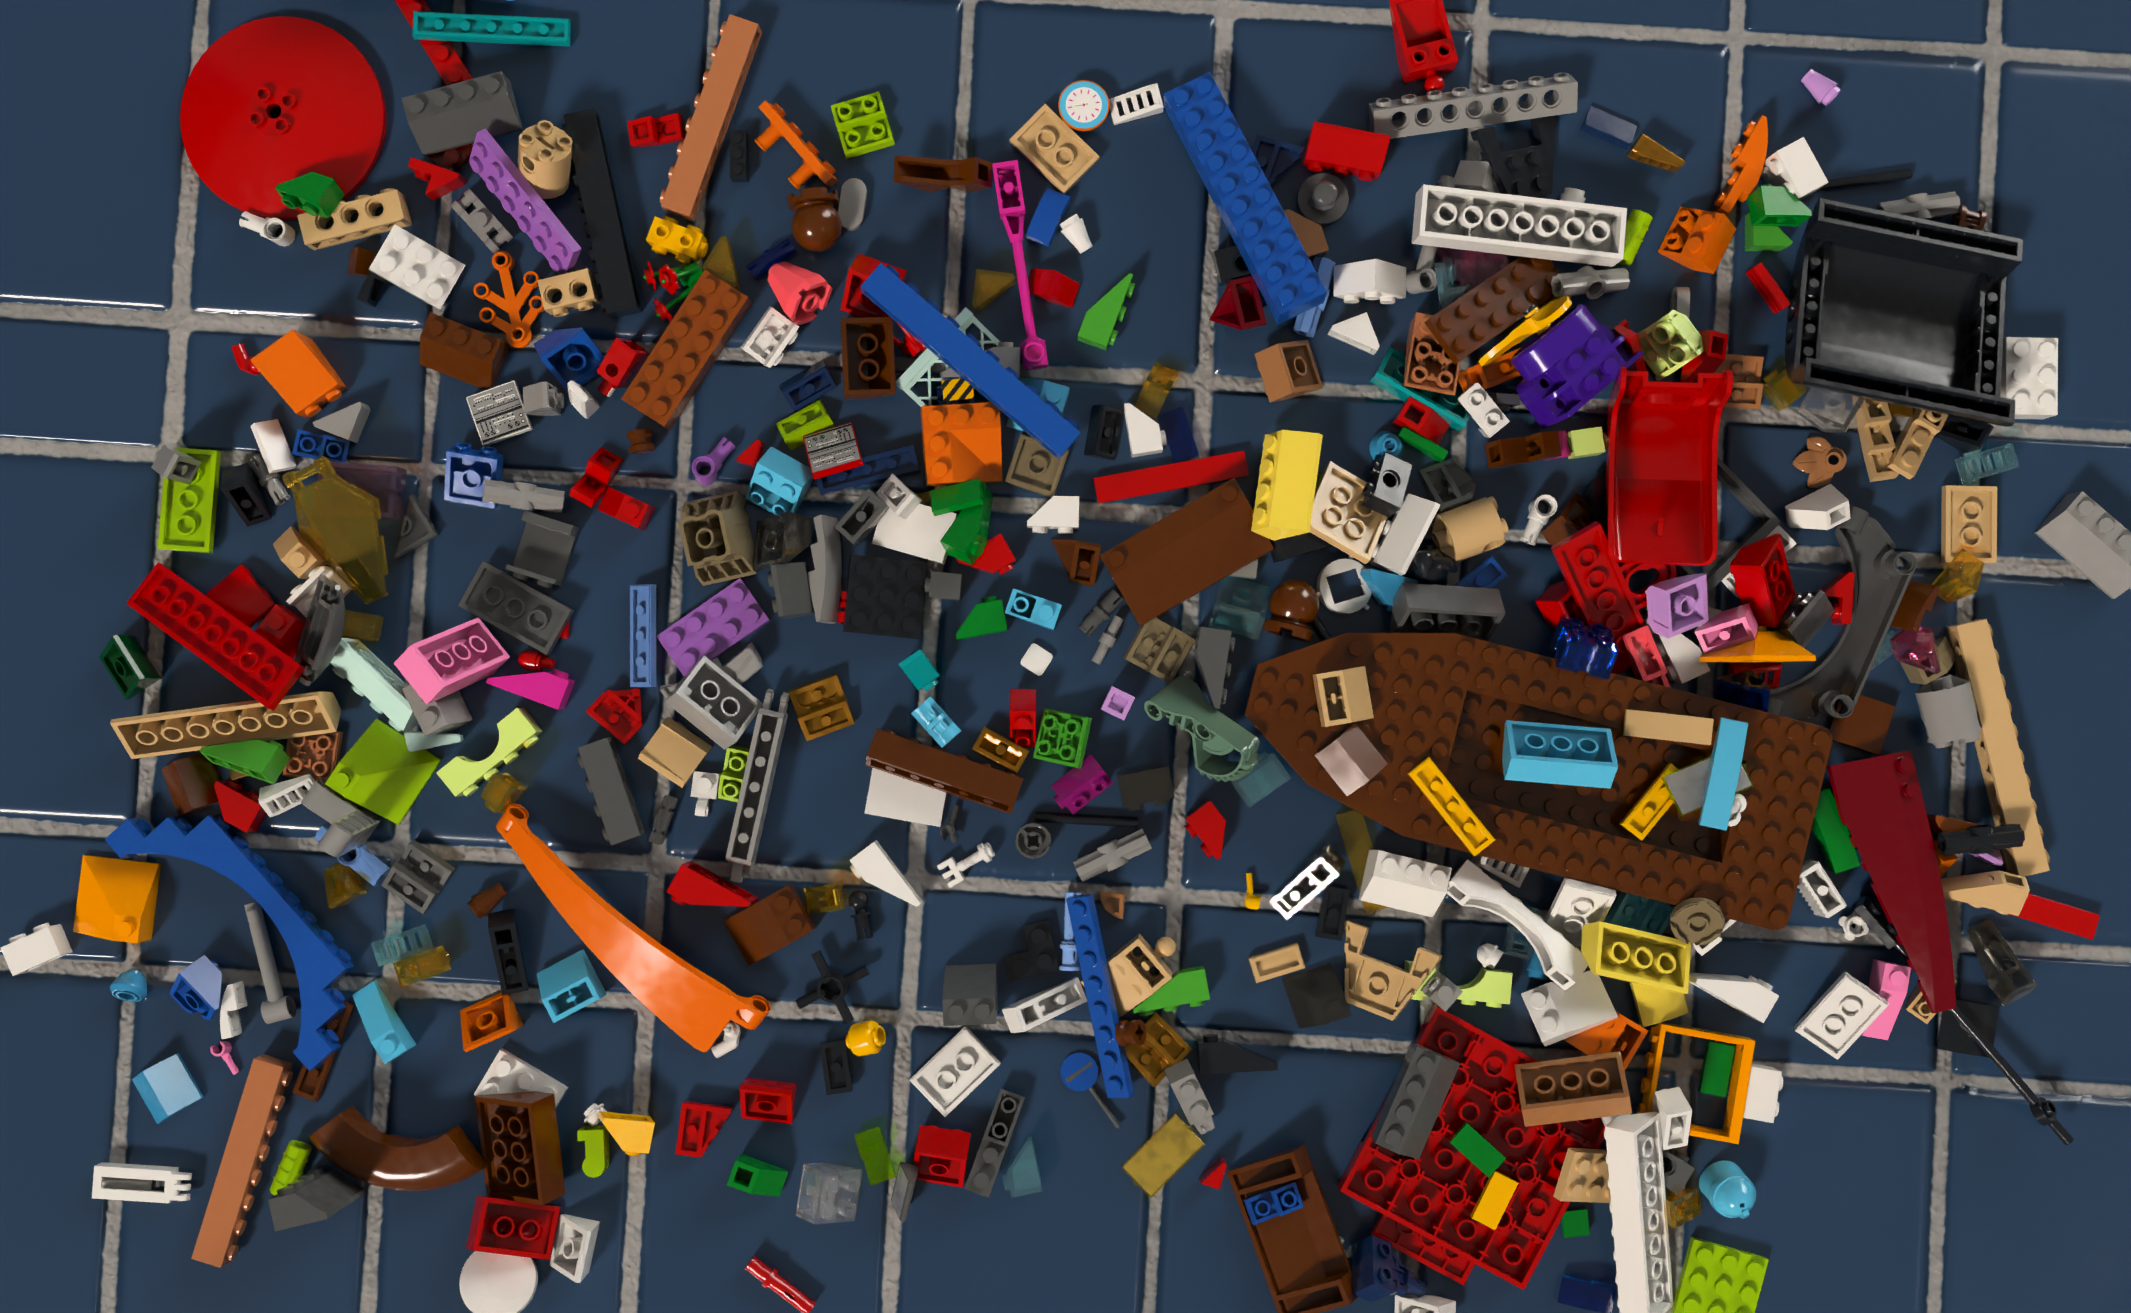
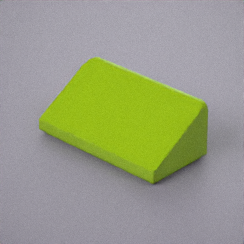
(804, 422)

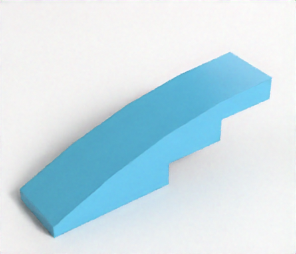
(1723, 773)

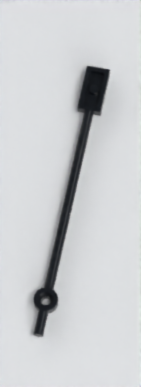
(2042, 1109)

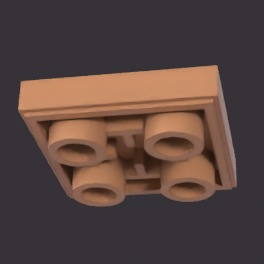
(313, 755)

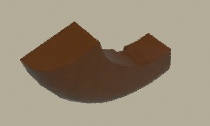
(396, 1160)

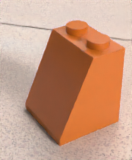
(299, 373)

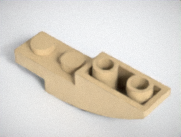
(1915, 441)

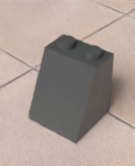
(970, 994)

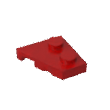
(699, 1126)

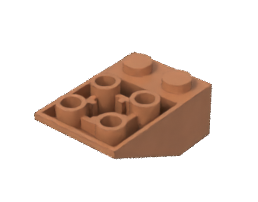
(1427, 362)

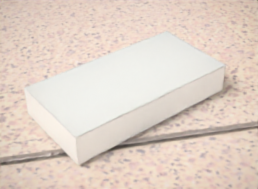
(273, 446)

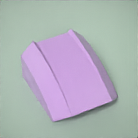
(1678, 604)

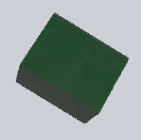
(128, 665)

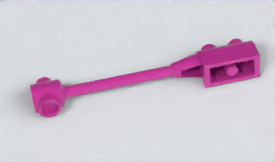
(1012, 214)

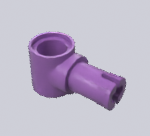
(712, 460)

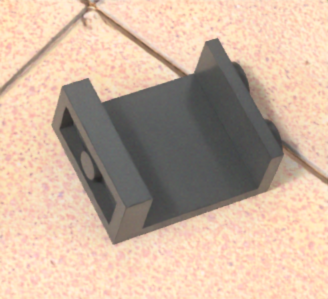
(544, 550)

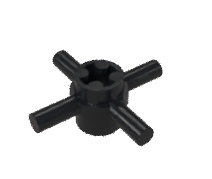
(829, 996)

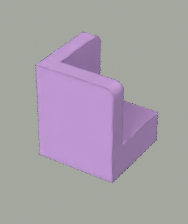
(1117, 703)

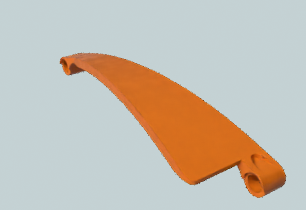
(662, 981)

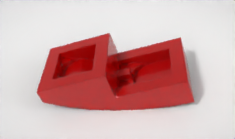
(656, 131)

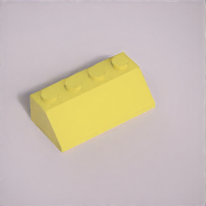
(1286, 484)
(1636, 956)

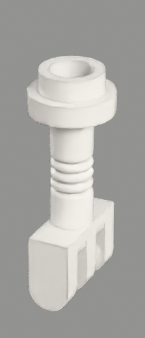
(984, 853)

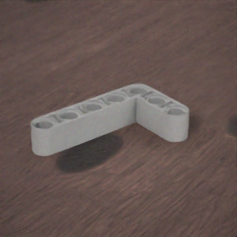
(349, 821)

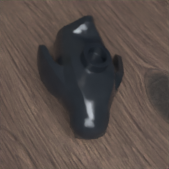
(1431, 566)

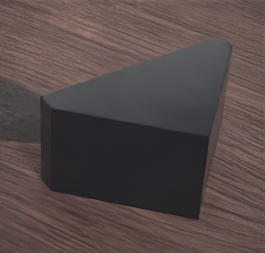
(1964, 433)

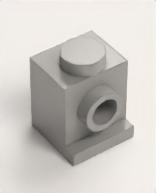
(1441, 990)

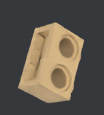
(568, 285)

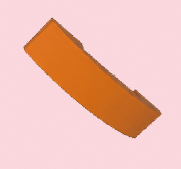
(1491, 375)

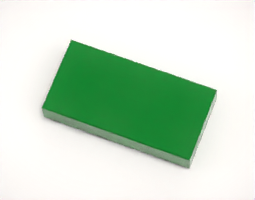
(1422, 444)
(956, 497)
(1716, 1068)
(1477, 1149)

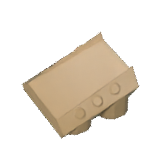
(675, 752)

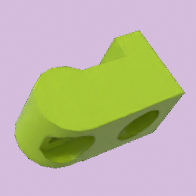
(596, 1149)

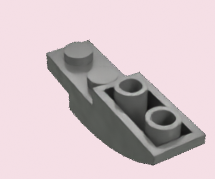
(994, 1143)

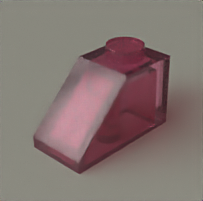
(1917, 649)

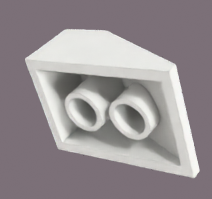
(1748, 995)
(1570, 1011)

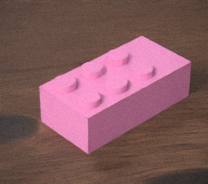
(451, 660)

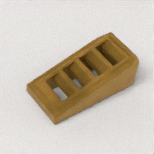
(1653, 154)

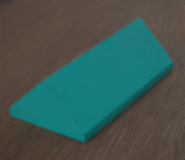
(1390, 378)

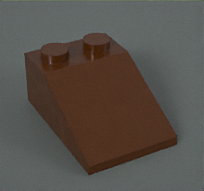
(770, 924)

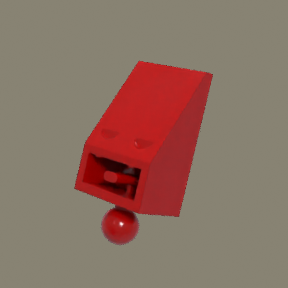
(1423, 33)

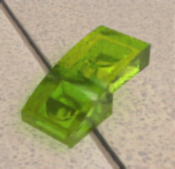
(875, 1156)

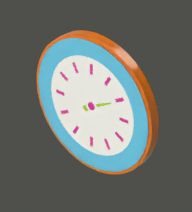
(1083, 105)

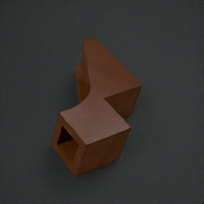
(939, 174)

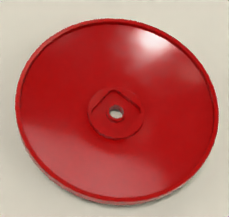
(327, 122)

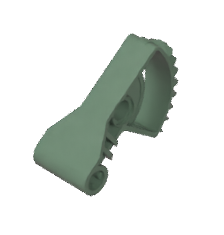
(1209, 728)

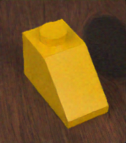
(629, 1130)

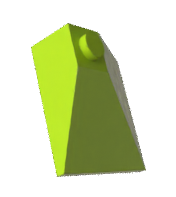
(383, 772)

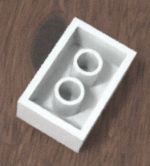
(2031, 376)

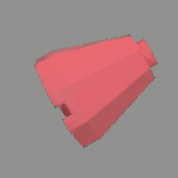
(798, 291)

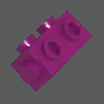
(1081, 785)

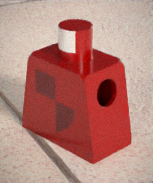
(620, 365)

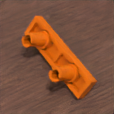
(781, 128)

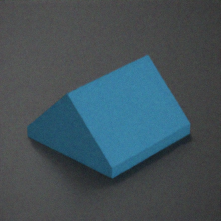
(167, 1088)

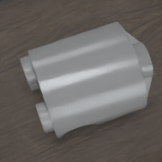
(1948, 711)

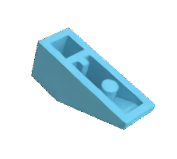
(382, 1023)

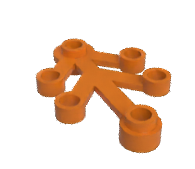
(512, 303)

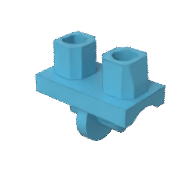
(936, 722)

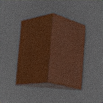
(360, 261)

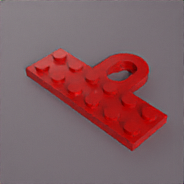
(1602, 585)

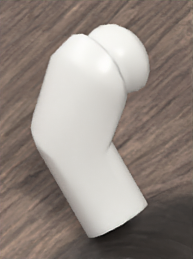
(730, 1040)

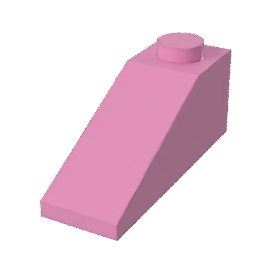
(1891, 983)

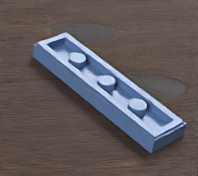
(643, 635)

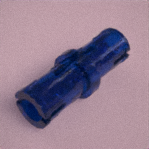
(770, 258)

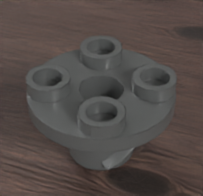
(1323, 198)

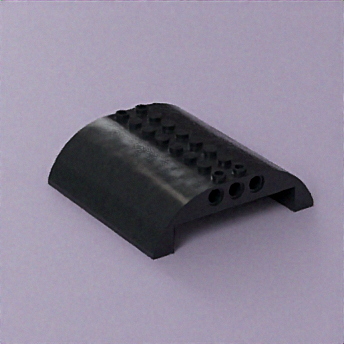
(1901, 311)

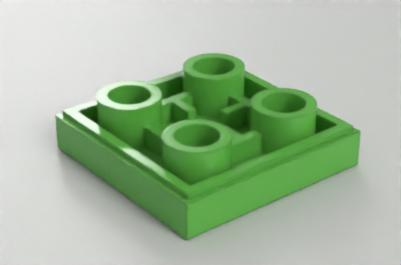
(1062, 738)

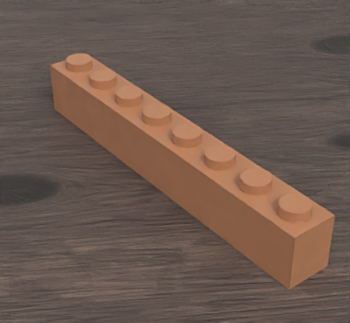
(711, 117)
(242, 1161)

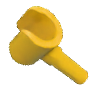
(1251, 901)

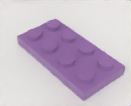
(713, 626)

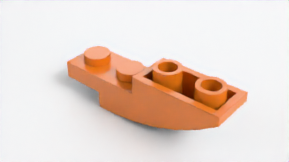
(1747, 165)

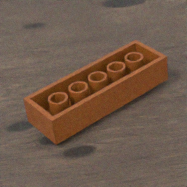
(687, 350)

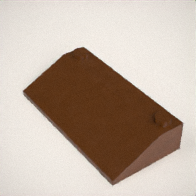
(1186, 552)
(1300, 1249)

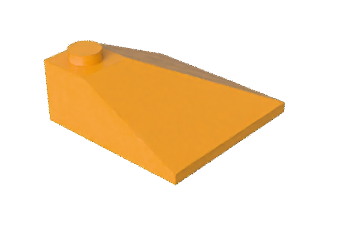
(1765, 648)
(117, 899)

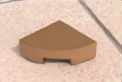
(1113, 902)

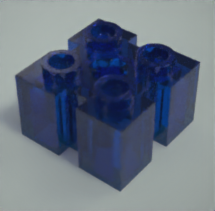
(1584, 648)

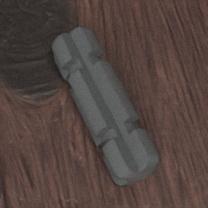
(663, 819)

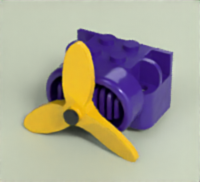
(1565, 359)

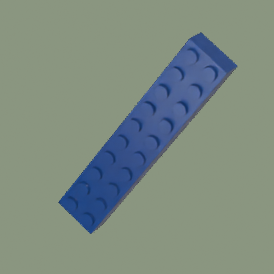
(1244, 198)

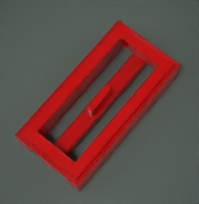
(1768, 288)

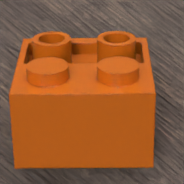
(1698, 239)

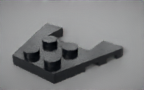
(1521, 170)

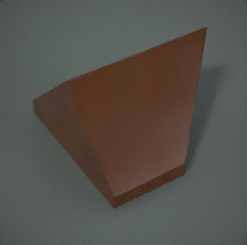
(1078, 559)

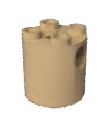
(545, 158)
(1469, 529)

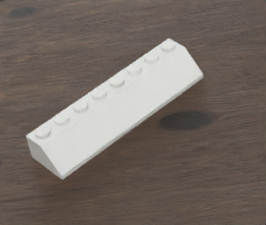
(1639, 1213)

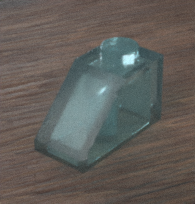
(1023, 1171)

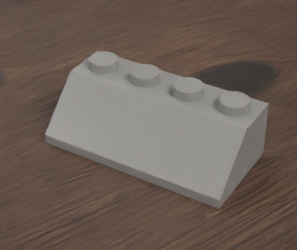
(2090, 542)

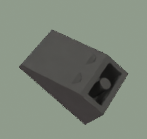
(1211, 658)

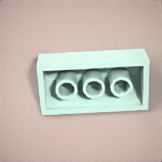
(375, 681)

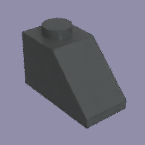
(862, 518)

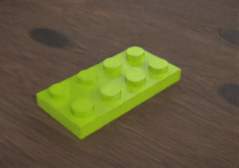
(190, 510)

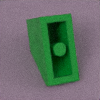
(1776, 207)
(984, 619)

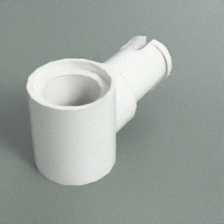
(268, 227)
(1538, 519)

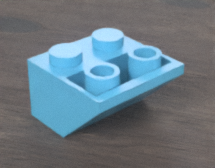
(779, 483)
(569, 986)

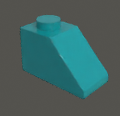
(920, 670)

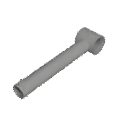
(1426, 259)
(277, 1006)

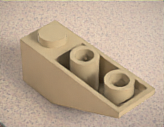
(1990, 890)

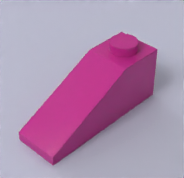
(543, 687)

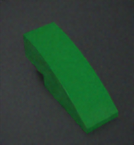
(1832, 835)

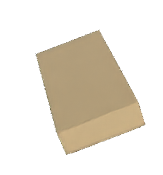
(1276, 962)

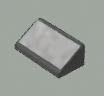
(904, 1189)

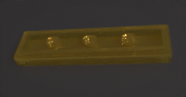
(1357, 845)

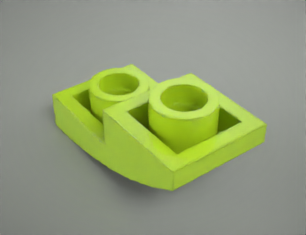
(733, 773)

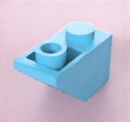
(1033, 609)

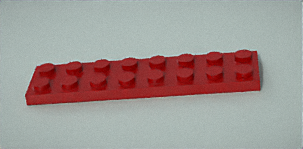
(216, 636)

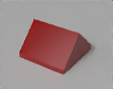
(767, 1100)

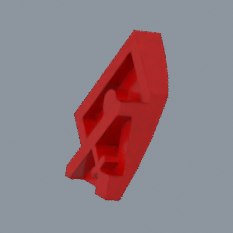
(1630, 344)
(618, 713)

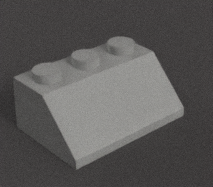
(714, 703)

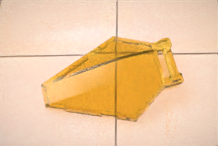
(341, 527)

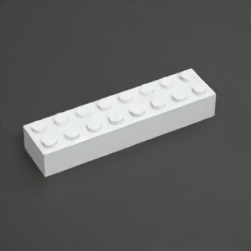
(1519, 225)

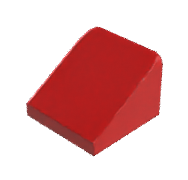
(752, 454)
(1214, 1174)

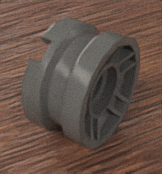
(1033, 851)

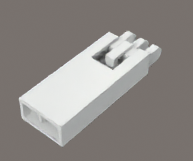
(134, 1183)

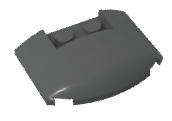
(321, 630)

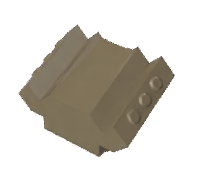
(717, 538)

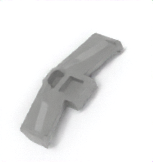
(739, 667)

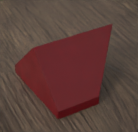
(1240, 305)

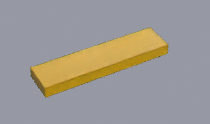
(1451, 806)

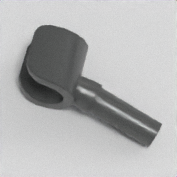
(950, 827)

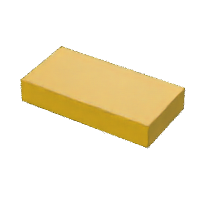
(1494, 1200)

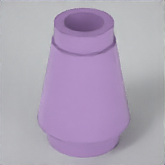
(1820, 87)

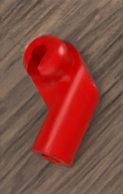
(243, 360)

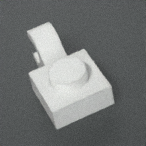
(704, 787)

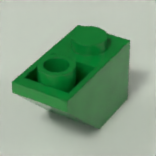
(311, 193)
(757, 1176)

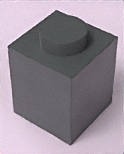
(944, 585)

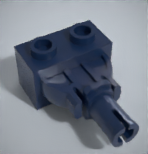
(1379, 1272)

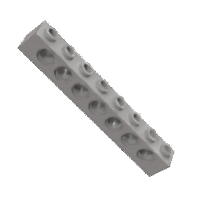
(1459, 117)

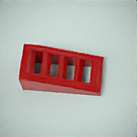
(1759, 668)

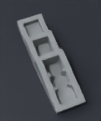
(826, 578)

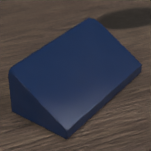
(1608, 128)
(808, 385)

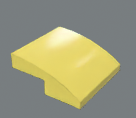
(1656, 1004)

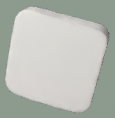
(1036, 659)

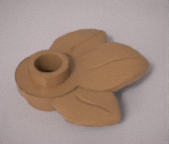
(1816, 462)

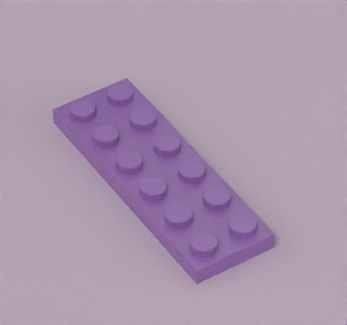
(523, 203)

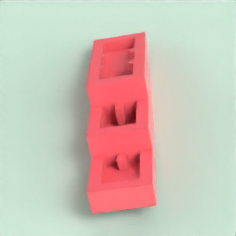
(1645, 657)

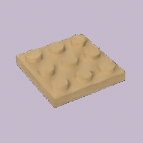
(1341, 517)

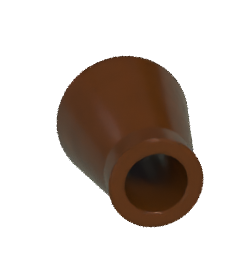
(487, 900)

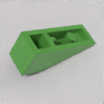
(250, 757)

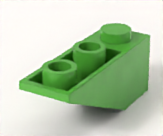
(1102, 317)
(1185, 987)

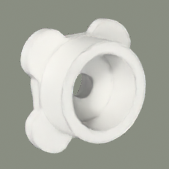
(1850, 933)

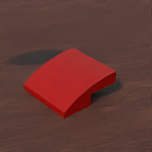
(242, 596)

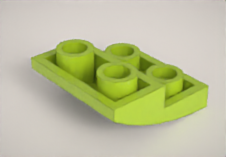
(862, 125)

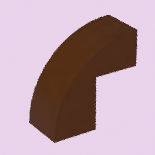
(1523, 449)

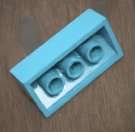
(1559, 754)

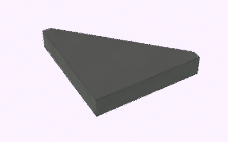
(415, 529)

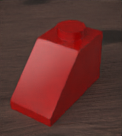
(626, 508)
(995, 557)

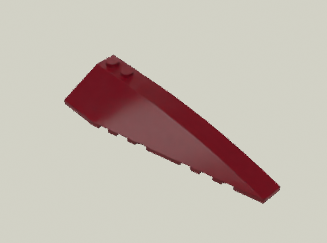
(1891, 830)

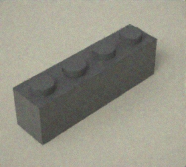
(611, 791)

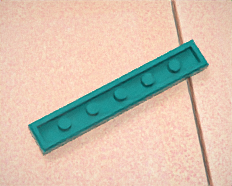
(491, 29)

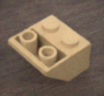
(1343, 696)

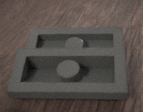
(418, 877)

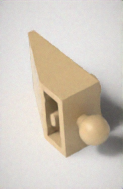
(1131, 972)

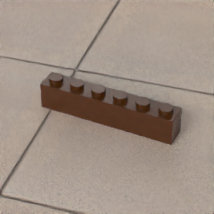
(944, 771)

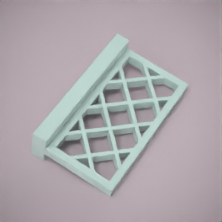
(927, 359)

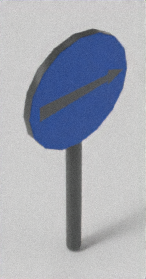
(1080, 1073)

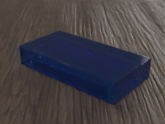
(1178, 435)

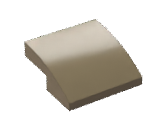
(1159, 649)

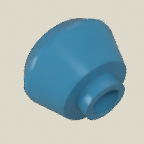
(1379, 447)
(129, 986)

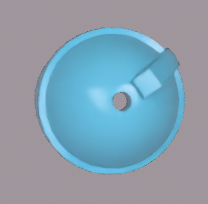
(1728, 1189)

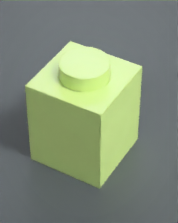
(1586, 442)

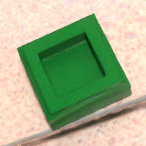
(1575, 1222)

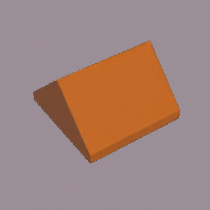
(488, 1020)

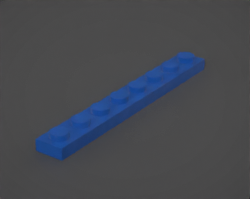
(1099, 995)

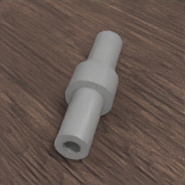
(1107, 640)

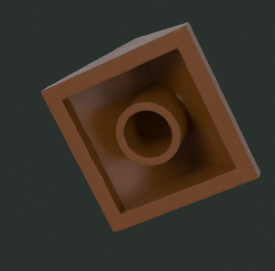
(191, 783)

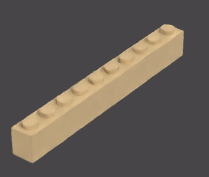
(1998, 745)

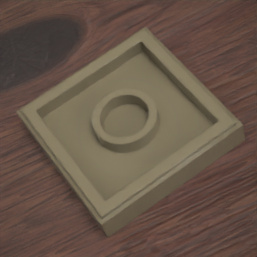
(1035, 467)

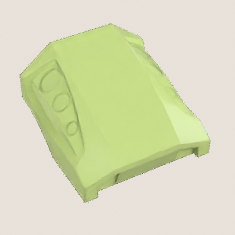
(1670, 343)

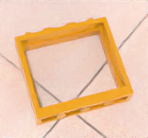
(1738, 1083)

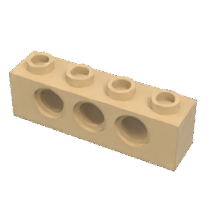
(394, 212)

